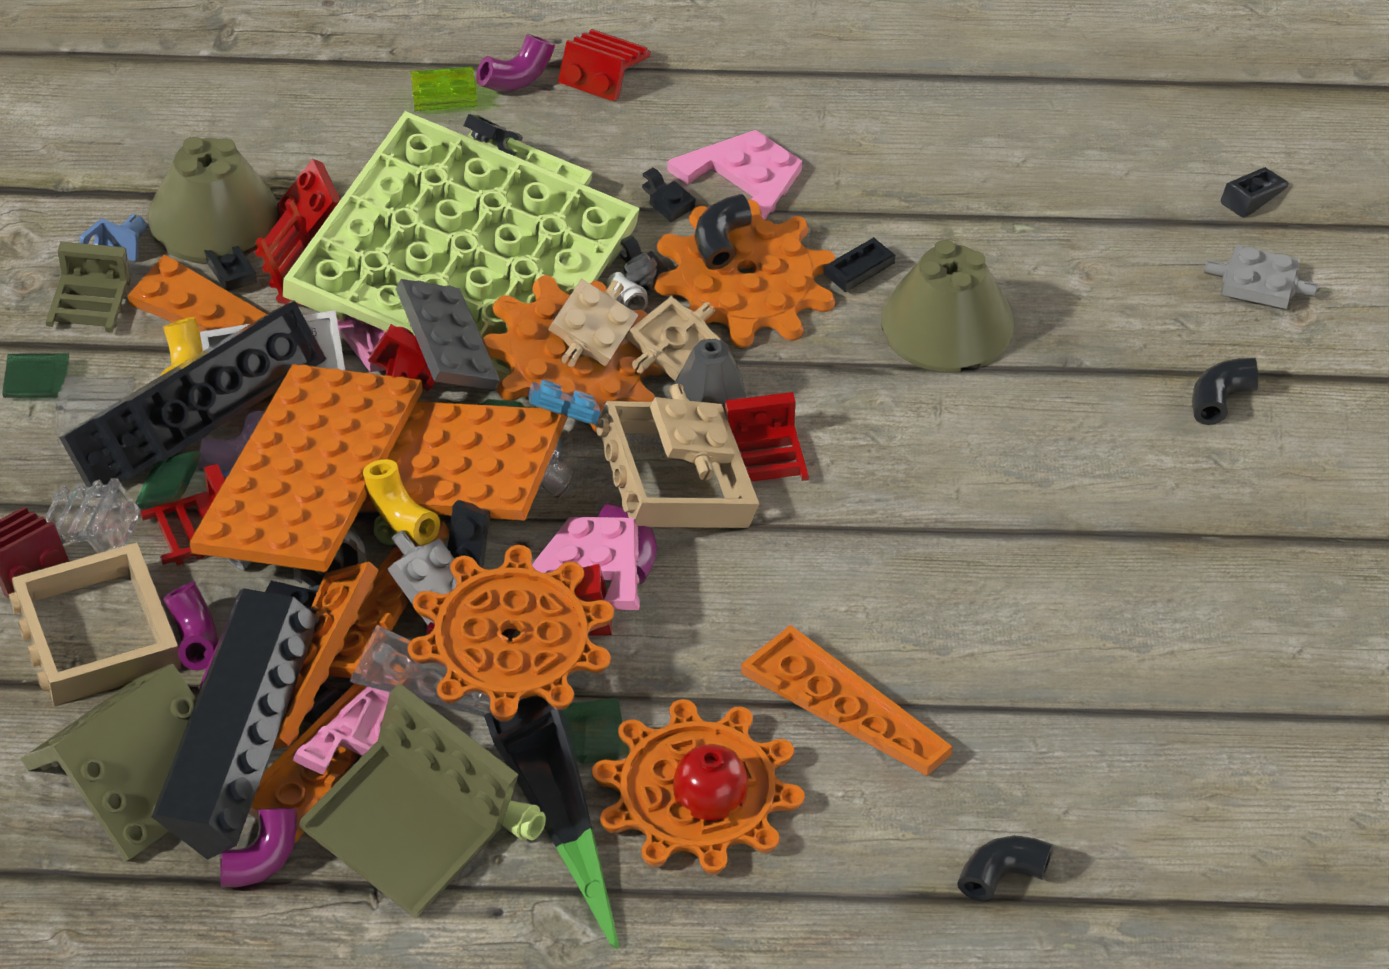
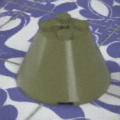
(210, 202)
(948, 311)

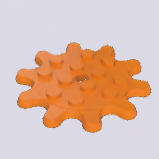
(749, 301)
(537, 353)
(517, 597)
(649, 798)

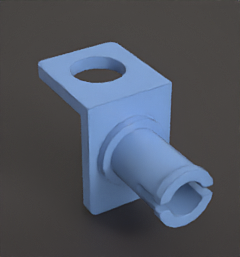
(111, 234)

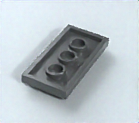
(447, 334)

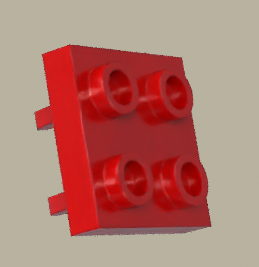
(313, 197)
(401, 356)

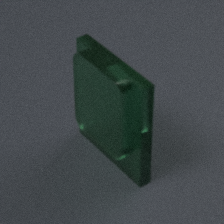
(35, 375)
(168, 480)
(595, 730)

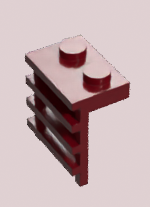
(27, 546)

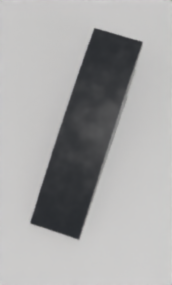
(192, 398)

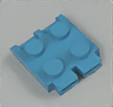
(551, 398)

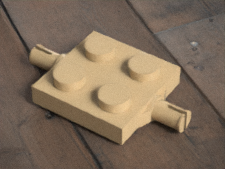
(593, 322)
(669, 336)
(692, 431)

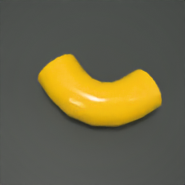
(183, 341)
(396, 505)

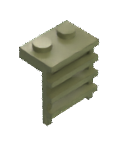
(90, 272)

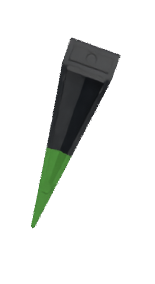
(542, 753)

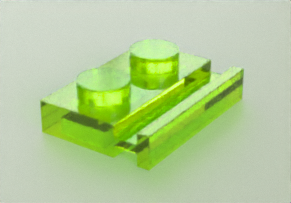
(443, 89)

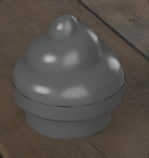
(642, 270)

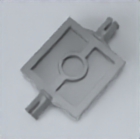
(1261, 277)
(422, 568)

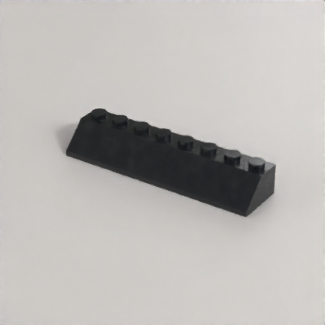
(235, 721)

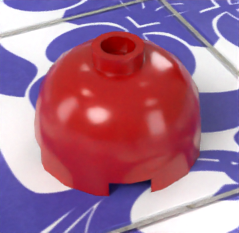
(710, 782)

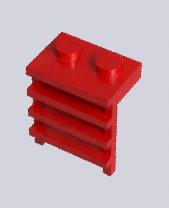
(599, 62)
(274, 260)
(764, 424)
(203, 501)

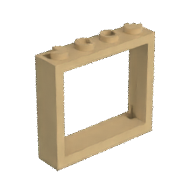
(729, 512)
(107, 672)

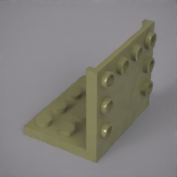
(123, 755)
(413, 804)

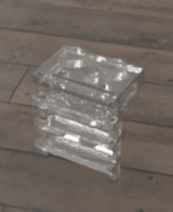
(86, 397)
(94, 514)

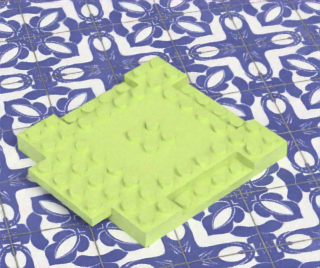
(457, 217)

